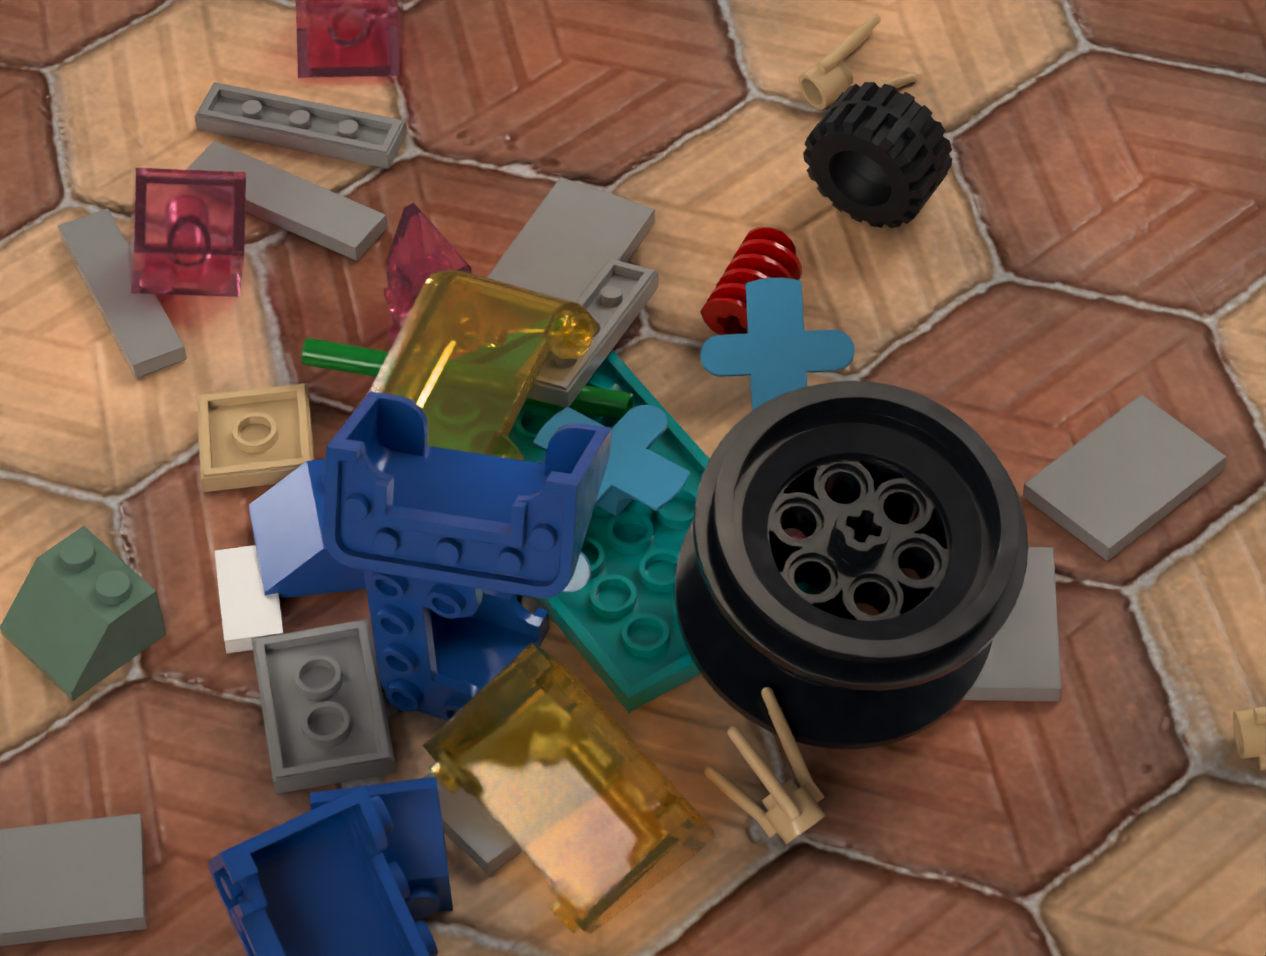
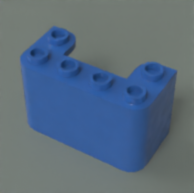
(444, 639)
(321, 886)

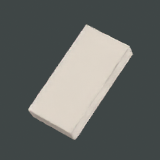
(244, 606)

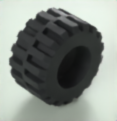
(878, 155)

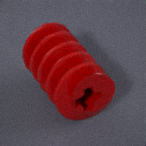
(761, 255)

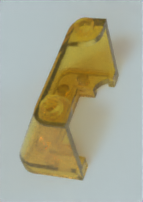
(476, 354)
(568, 788)

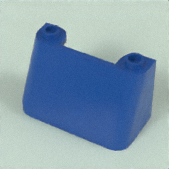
(457, 512)

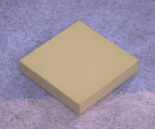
(253, 436)

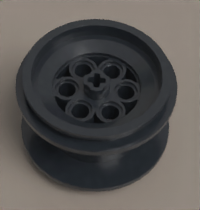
(877, 491)

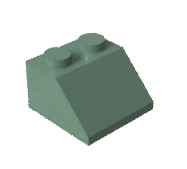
(82, 613)

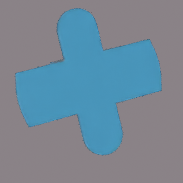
(776, 347)
(632, 468)

